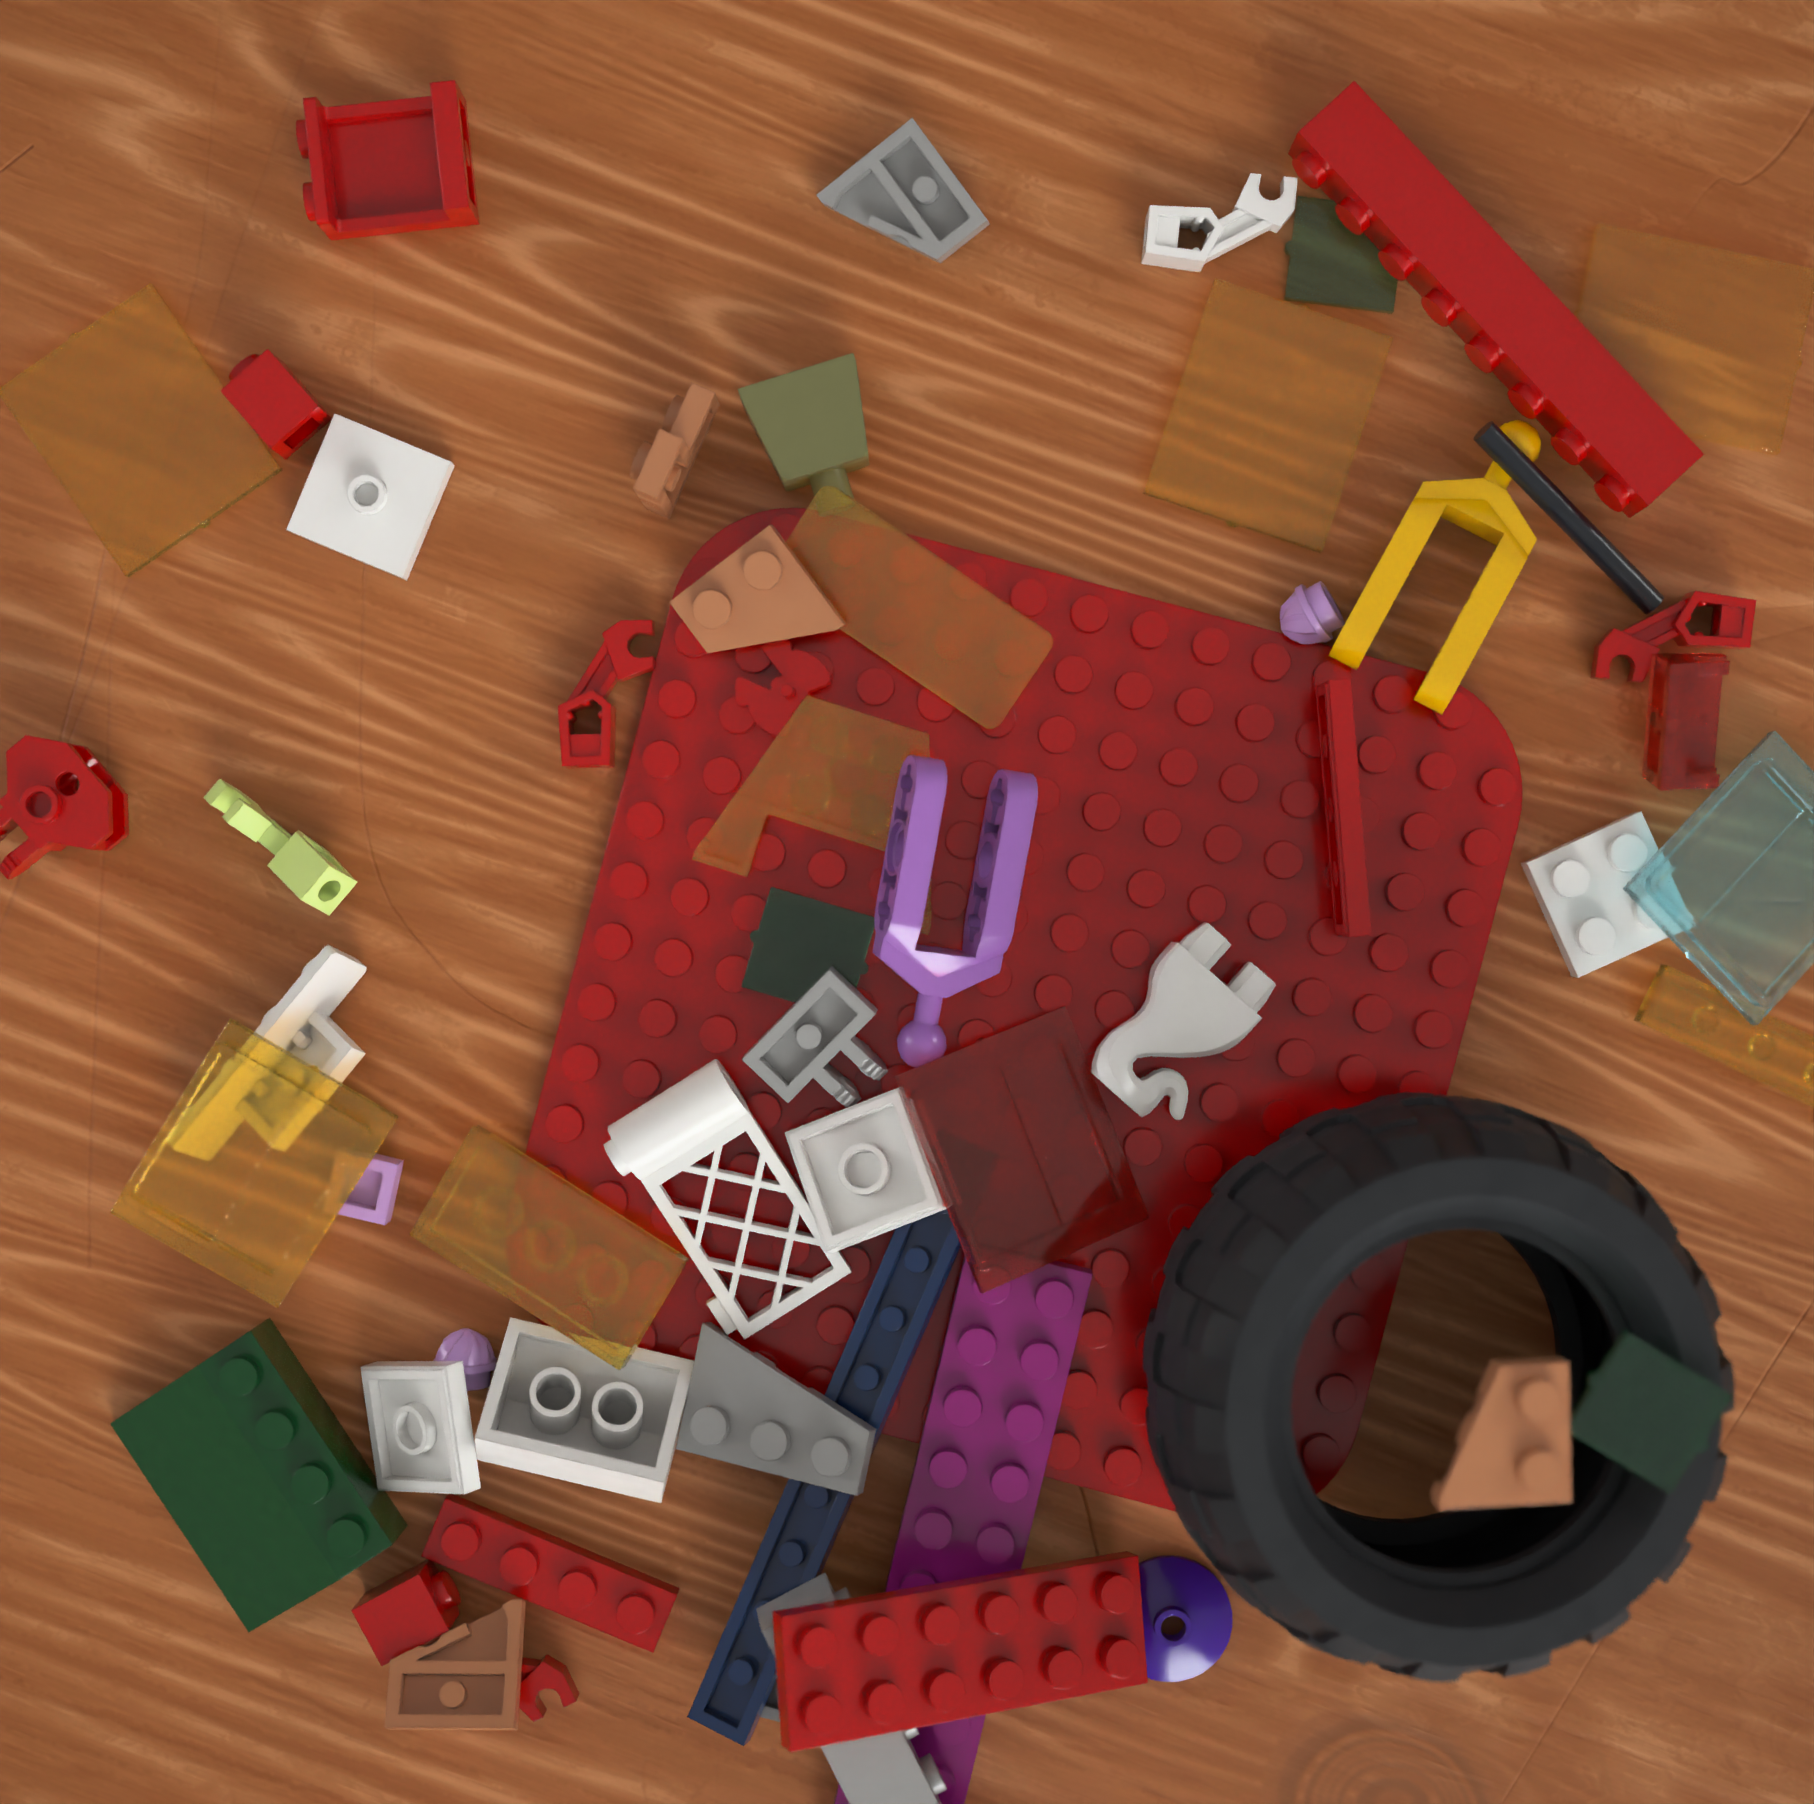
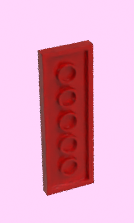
(958, 1649)

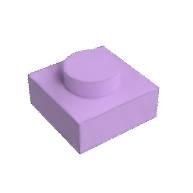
(375, 1191)

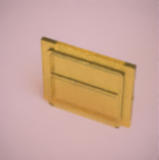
(253, 1163)

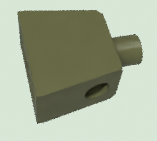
(811, 424)

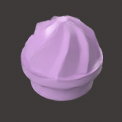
(1310, 615)
(475, 1353)

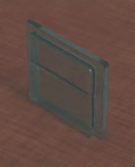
(1741, 880)

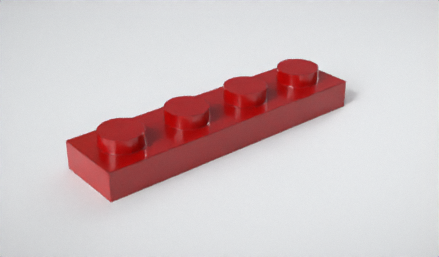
(550, 1572)

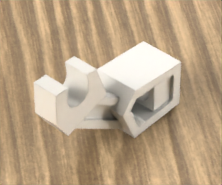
(1249, 219)

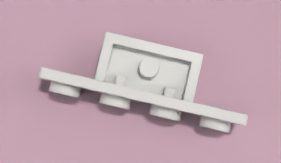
(302, 1018)

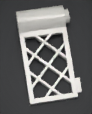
(670, 1138)

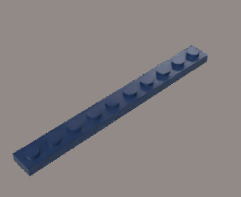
(812, 1515)

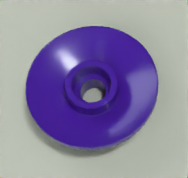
(1194, 1594)

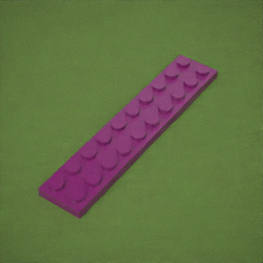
(985, 1455)

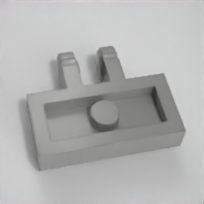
(811, 1035)

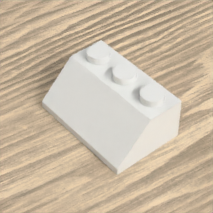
(578, 1417)

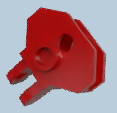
(49, 807)

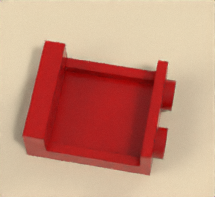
(389, 164)

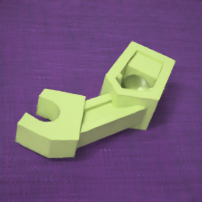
(298, 859)

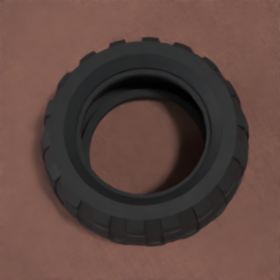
(1224, 1348)

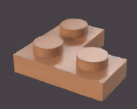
(666, 464)

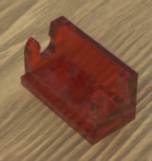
(1683, 720)

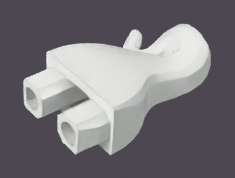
(1182, 1017)

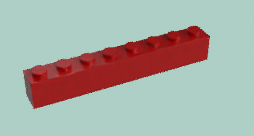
(1492, 302)

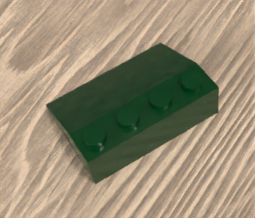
(260, 1476)

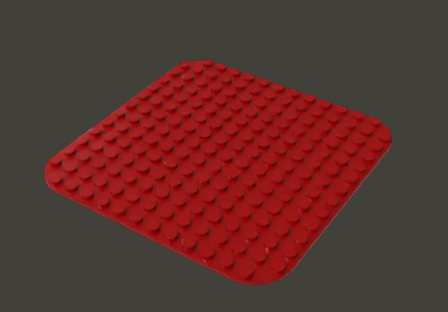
(1168, 798)

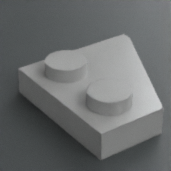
(907, 196)

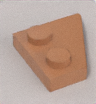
(756, 598)
(1514, 1439)
(462, 1678)

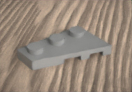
(769, 1422)

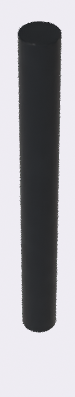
(1568, 517)

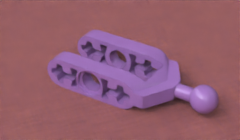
(991, 901)

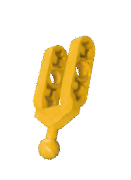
(1480, 508)

